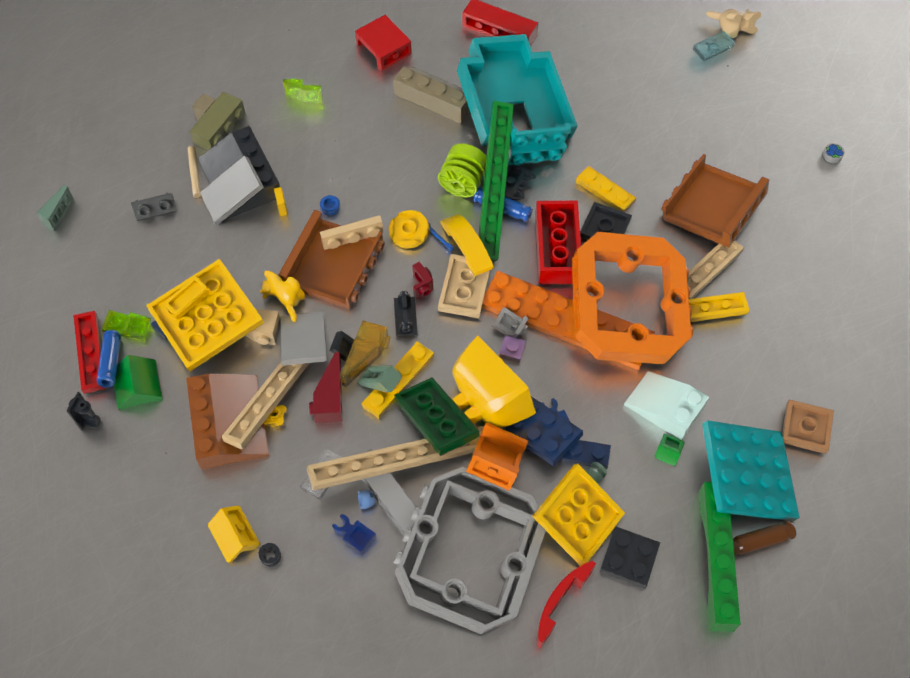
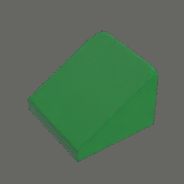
(669, 449)

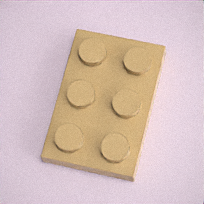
(462, 290)

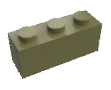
(217, 121)

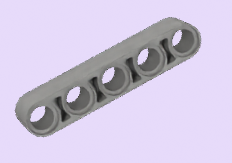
(394, 501)

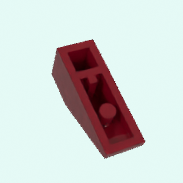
(328, 394)

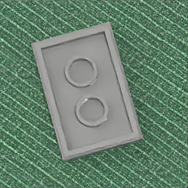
(231, 189)
(303, 339)

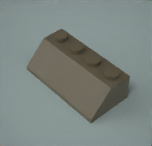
(431, 93)

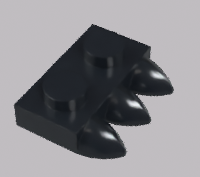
(516, 181)

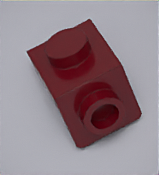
(424, 279)

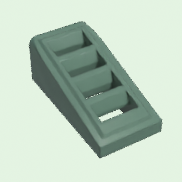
(55, 207)
(380, 378)

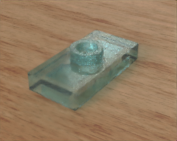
(713, 46)

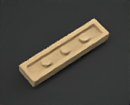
(711, 266)

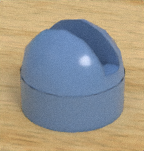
(366, 499)

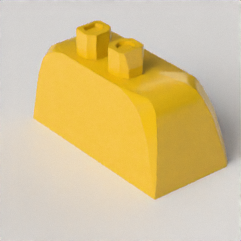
(490, 387)

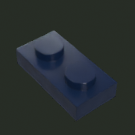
(588, 452)

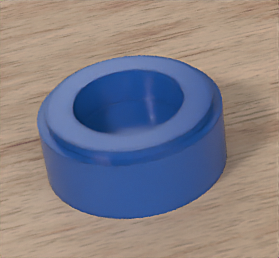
(330, 205)

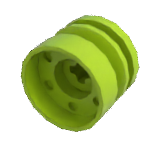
(462, 170)

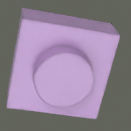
(512, 349)

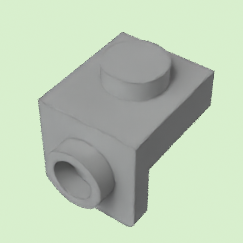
(510, 323)

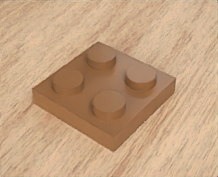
(807, 426)

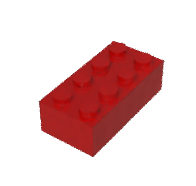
(556, 240)

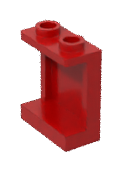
(384, 41)

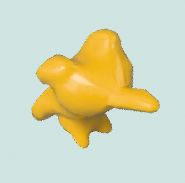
(286, 291)

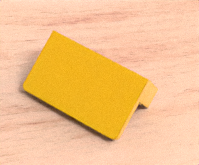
(233, 532)

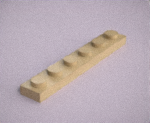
(262, 404)

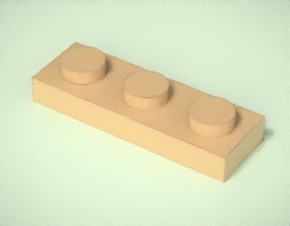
(351, 232)

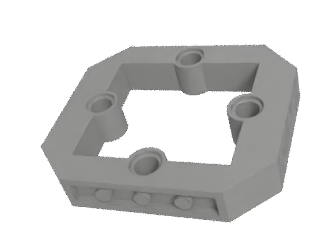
(433, 596)

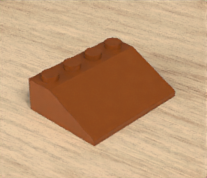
(214, 405)

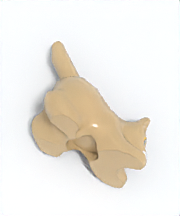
(733, 21)

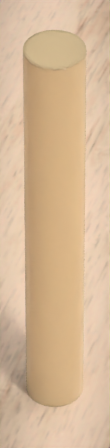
(194, 172)

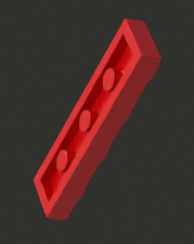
(88, 350)

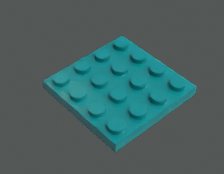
(750, 471)

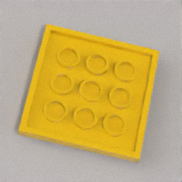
(213, 322)

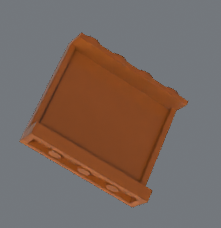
(713, 202)
(331, 273)

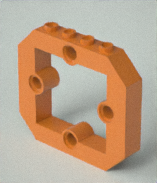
(621, 345)

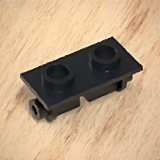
(405, 314)
(82, 413)

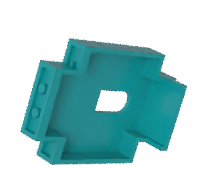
(513, 74)

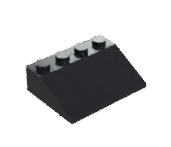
(228, 152)

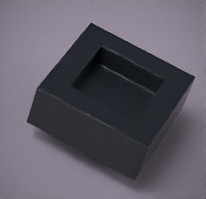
(342, 343)

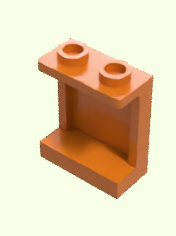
(497, 456)

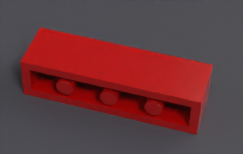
(497, 22)

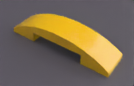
(469, 243)

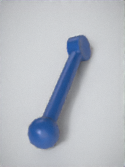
(448, 245)

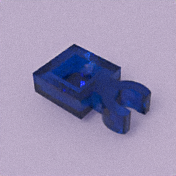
(356, 535)

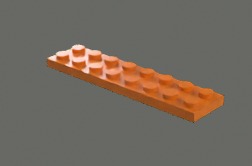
(545, 310)

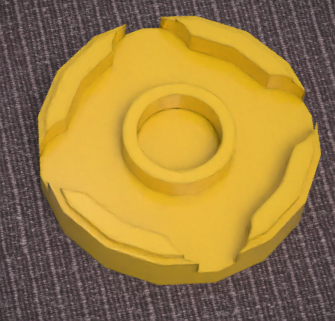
(409, 229)

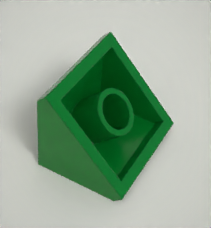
(137, 382)

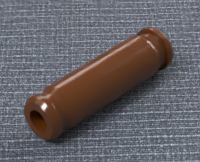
(763, 537)

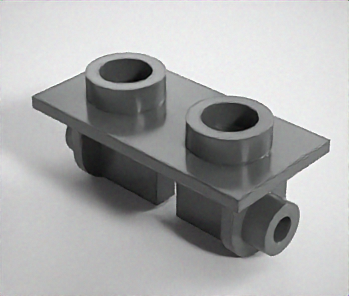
(154, 206)

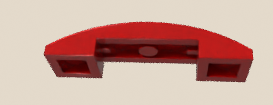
(576, 577)

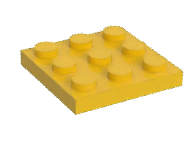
(578, 514)

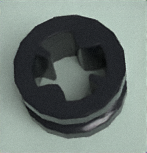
(268, 547)

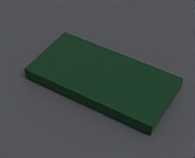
(436, 416)

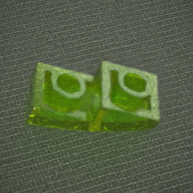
(306, 93)
(127, 325)

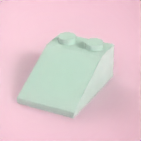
(667, 403)

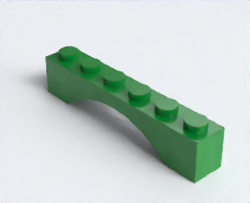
(723, 591)

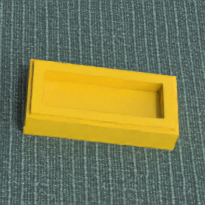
(186, 297)

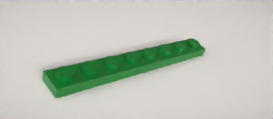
(495, 177)

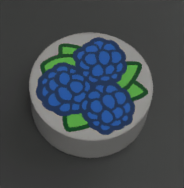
(833, 153)

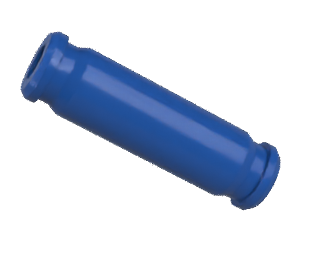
(511, 207)
(108, 358)

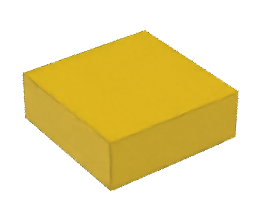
(280, 201)

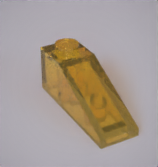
(365, 350)

